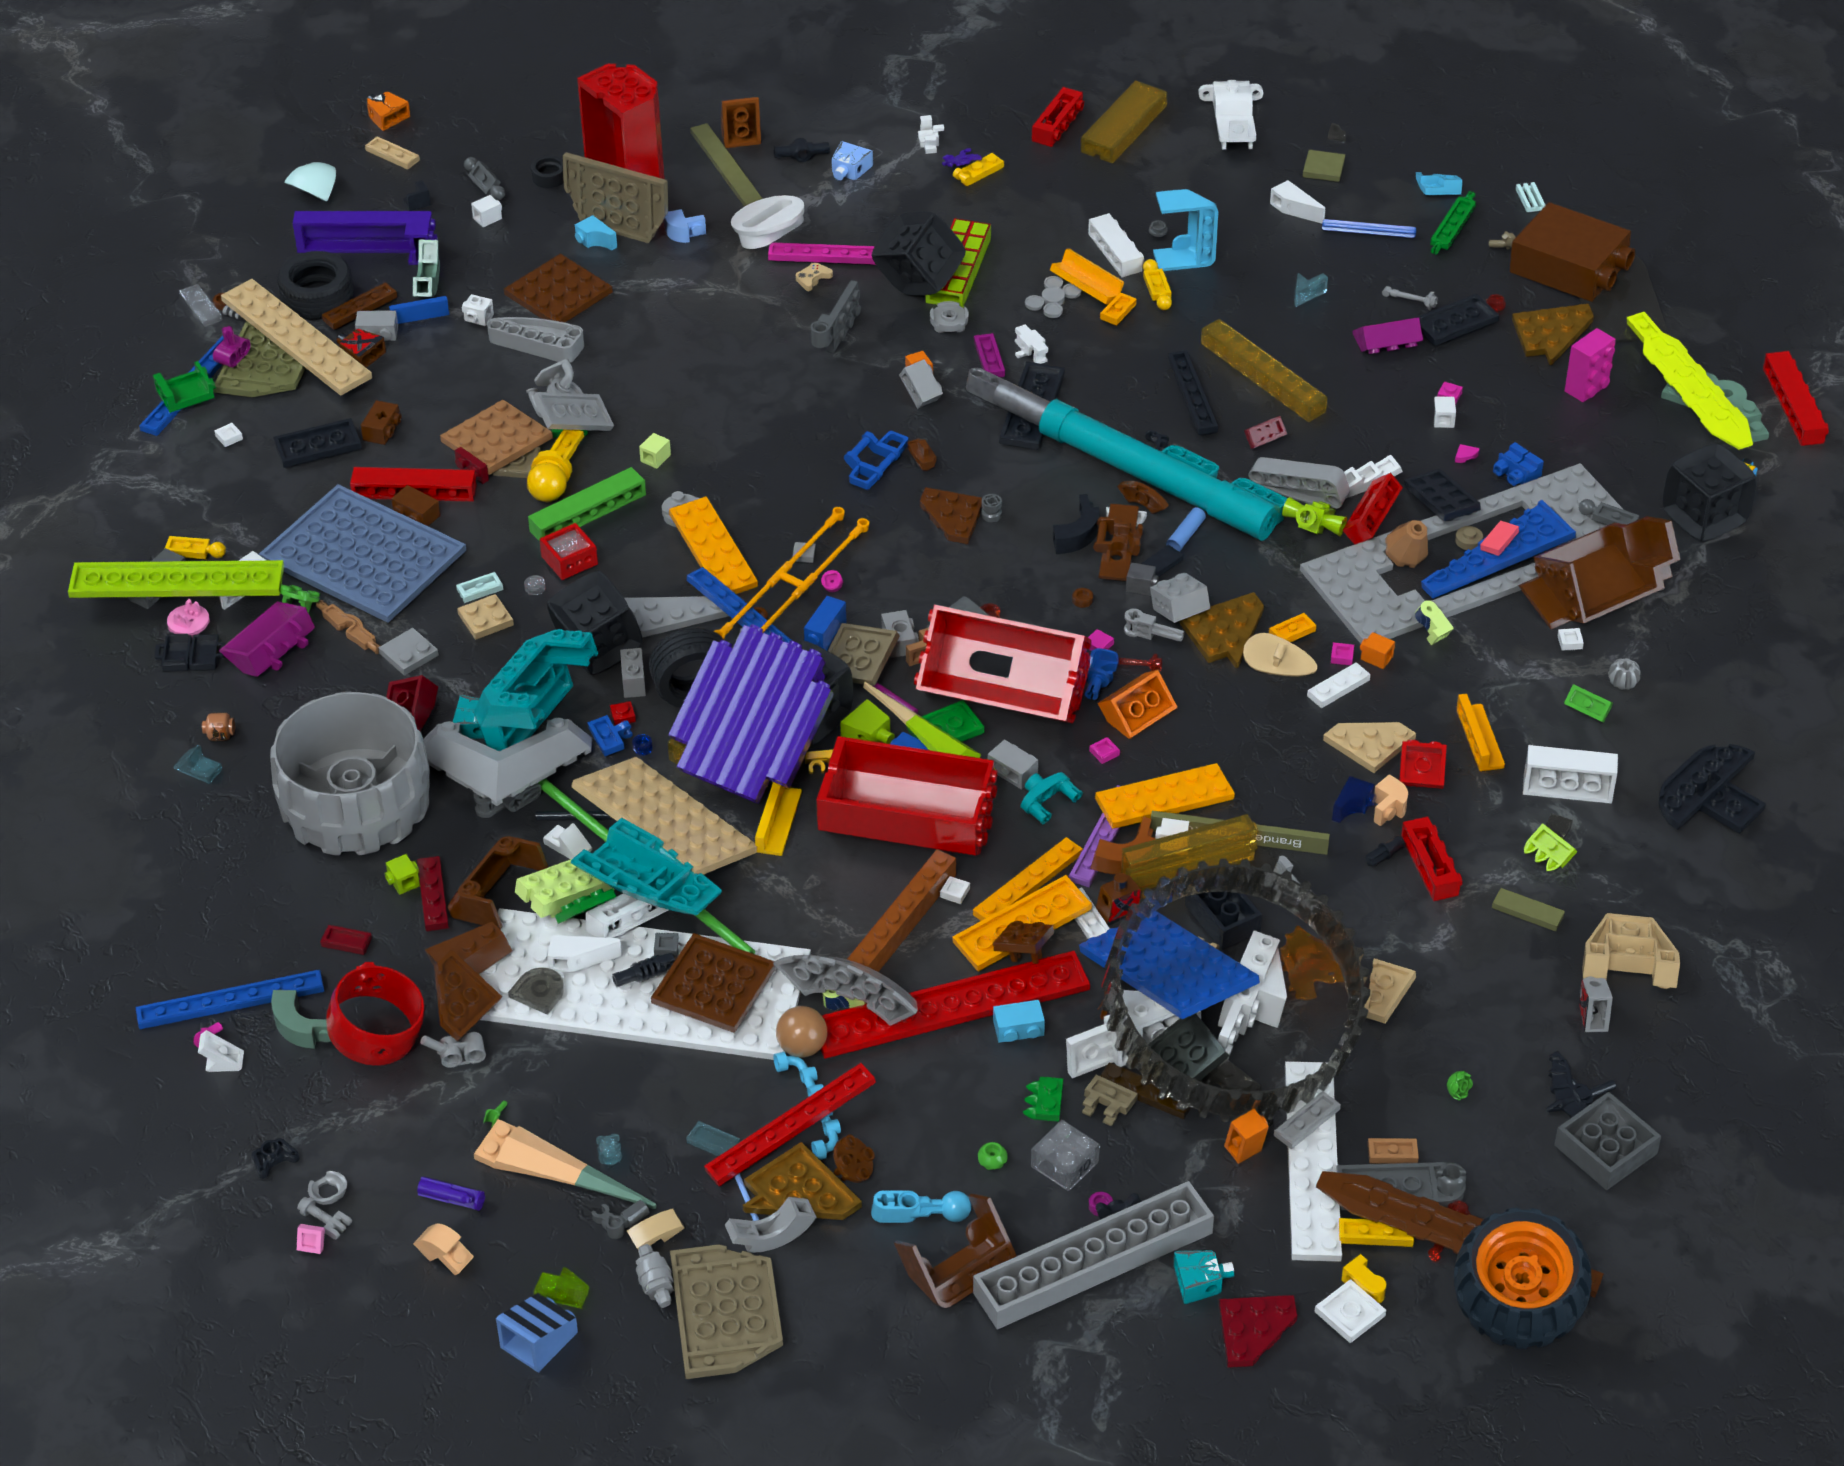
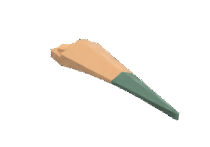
(525, 1153)

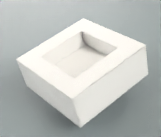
(228, 434)
(1570, 639)
(955, 890)

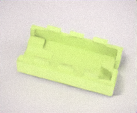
(556, 887)

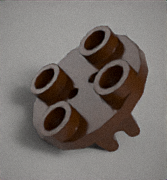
(853, 1159)

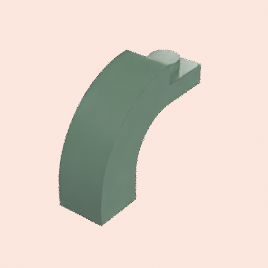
(427, 277)
(292, 1025)

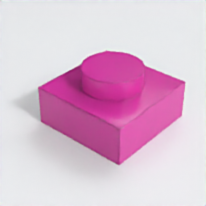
(1450, 390)

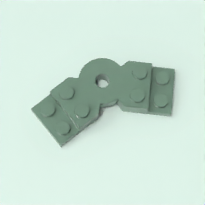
(1737, 396)

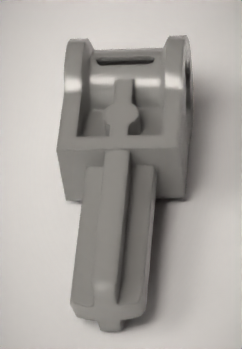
(1146, 626)

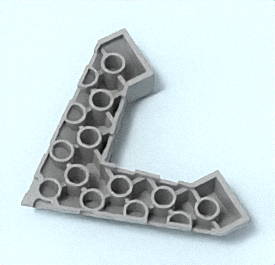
(505, 771)

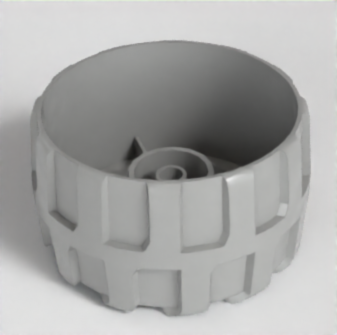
(350, 772)

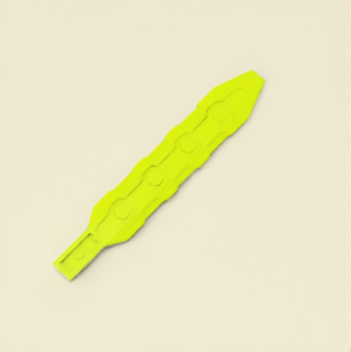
(1692, 383)

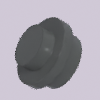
(1158, 228)

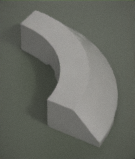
(849, 980)

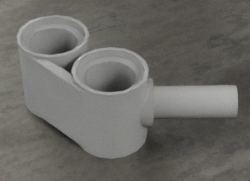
(458, 1053)

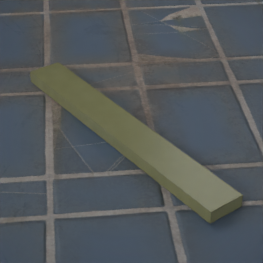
(725, 164)

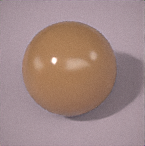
(801, 1031)

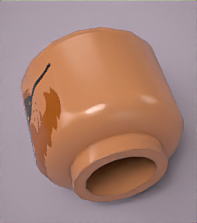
(218, 726)

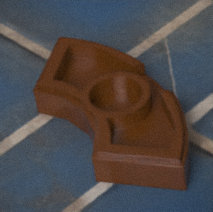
(1144, 495)

